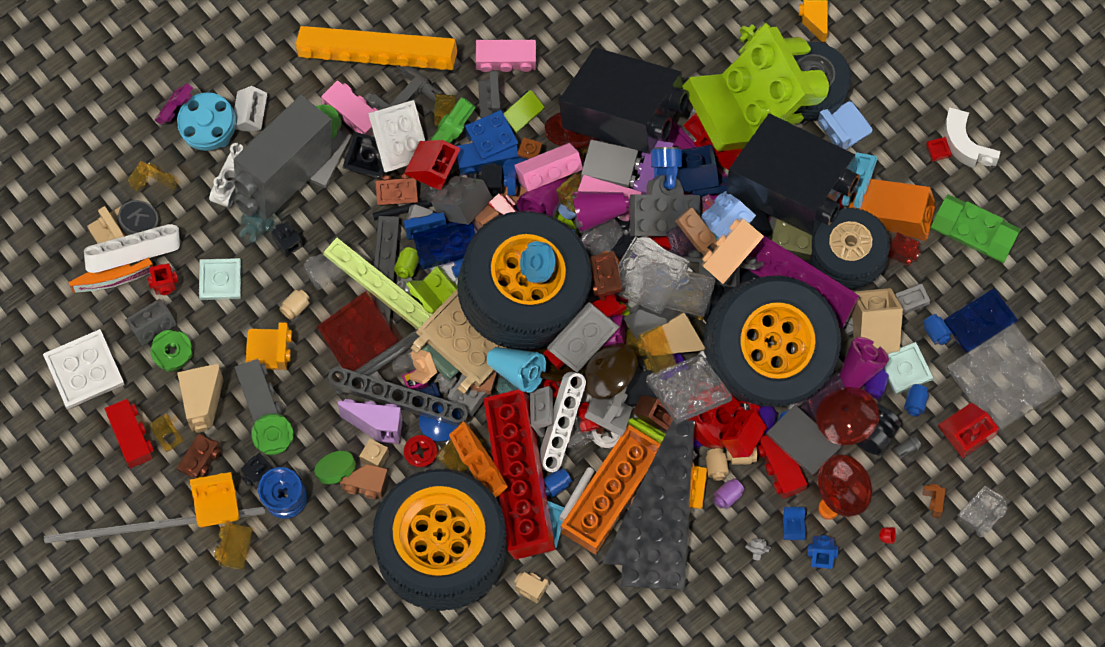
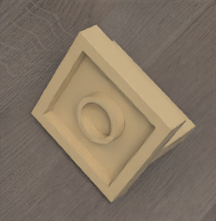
(106, 226)

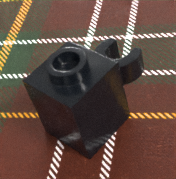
(492, 176)
(286, 238)
(255, 469)

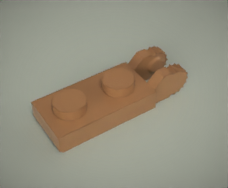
(696, 230)

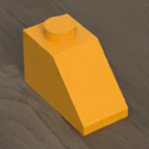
(815, 17)

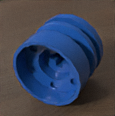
(279, 482)

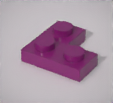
(180, 96)

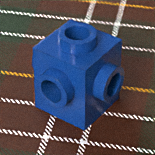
(822, 552)

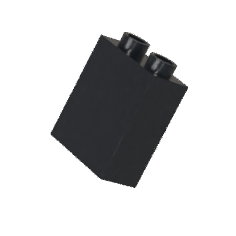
(623, 100)
(792, 175)

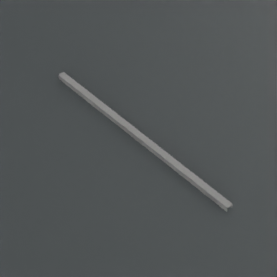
(139, 527)

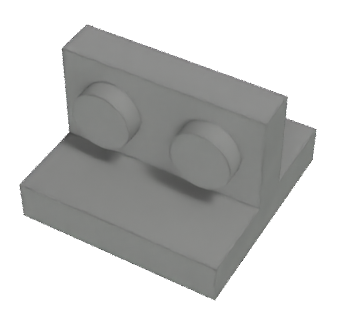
(610, 412)

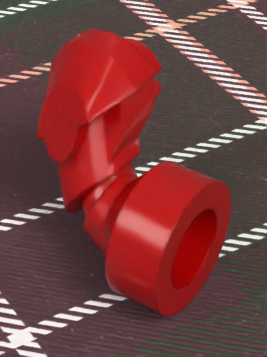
(585, 425)

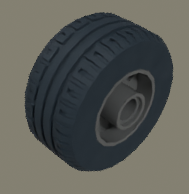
(837, 72)

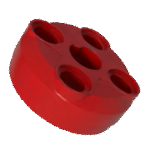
(714, 423)

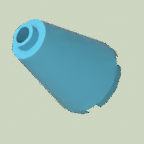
(518, 367)

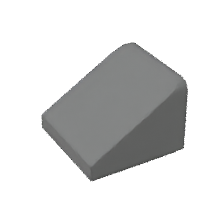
(417, 211)

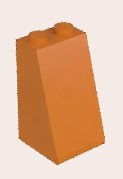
(900, 207)

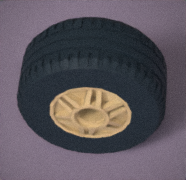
(851, 248)

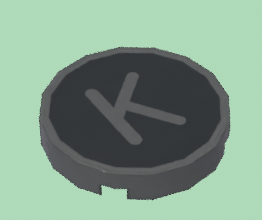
(136, 217)

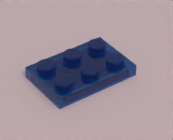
(443, 243)
(980, 320)

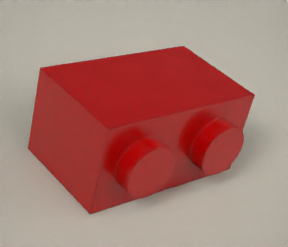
(744, 433)

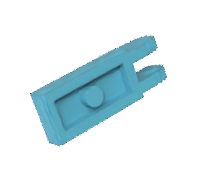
(864, 166)

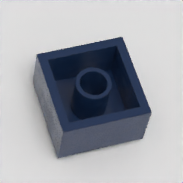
(698, 169)

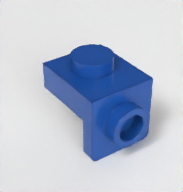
(794, 523)

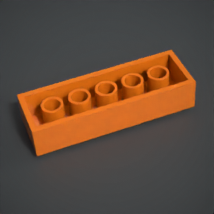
(610, 490)

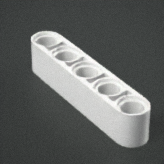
(131, 248)
(569, 414)

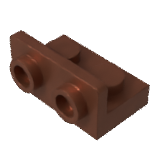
(396, 190)
(606, 275)
(199, 457)

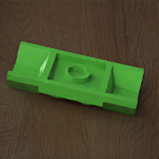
(975, 228)

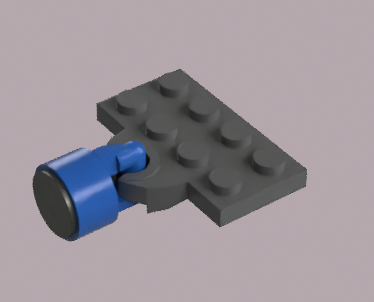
(664, 196)

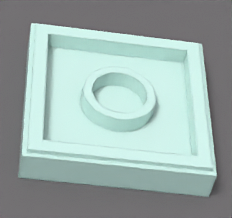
(220, 279)
(907, 368)

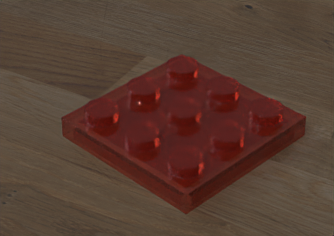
(357, 332)

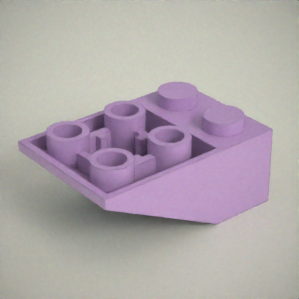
(377, 421)

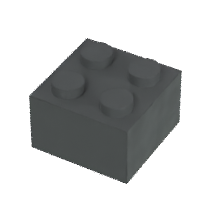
(462, 199)

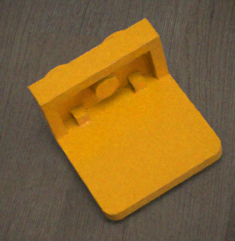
(270, 346)
(214, 499)

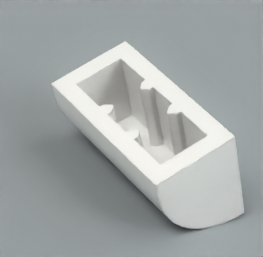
(250, 108)

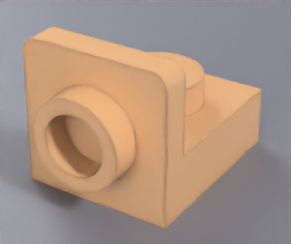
(424, 367)

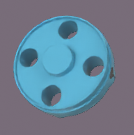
(206, 121)

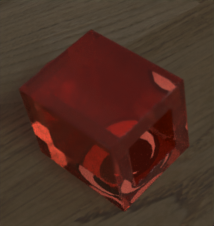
(904, 249)

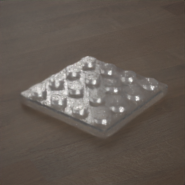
(1005, 377)

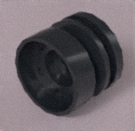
(885, 429)

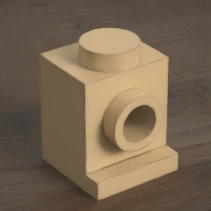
(530, 586)

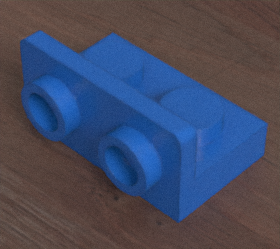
(423, 223)

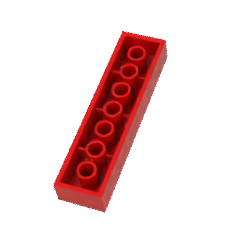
(519, 463)

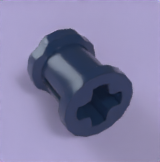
(431, 390)

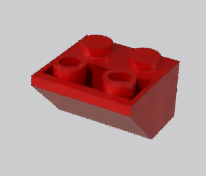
(432, 162)
(969, 429)

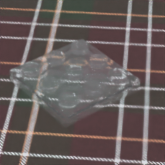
(650, 274)
(689, 388)

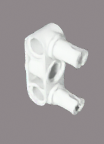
(224, 190)

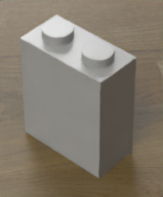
(611, 163)

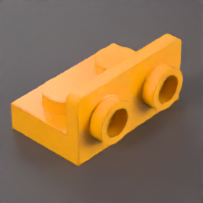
(698, 484)

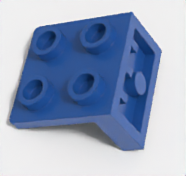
(491, 135)

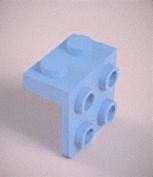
(845, 125)
(724, 212)

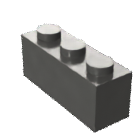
(256, 389)

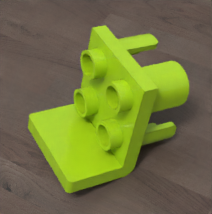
(754, 85)

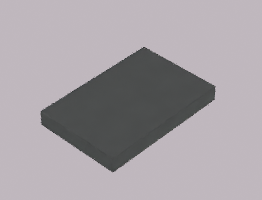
(802, 440)

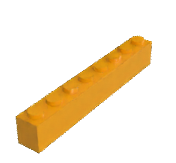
(376, 47)

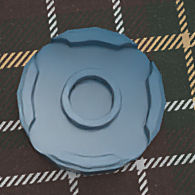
(537, 262)

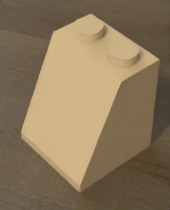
(878, 318)
(681, 335)
(201, 395)

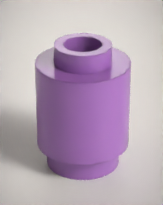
(728, 493)

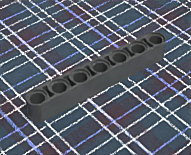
(386, 397)

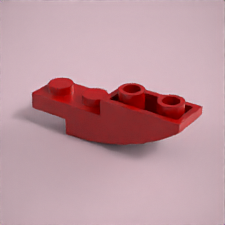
(723, 158)

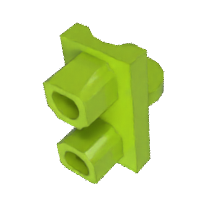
(747, 33)

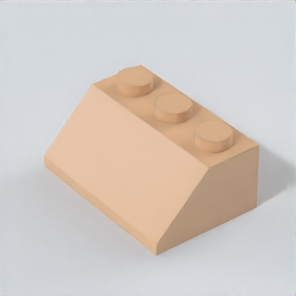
(731, 249)

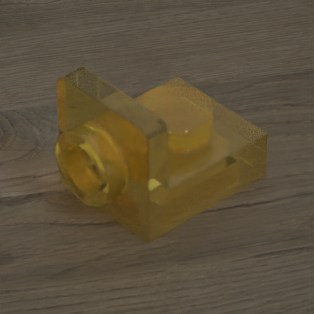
(442, 106)

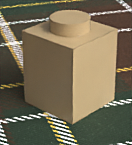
(374, 454)

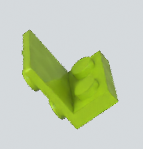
(433, 289)

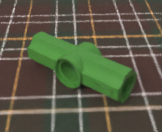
(453, 123)

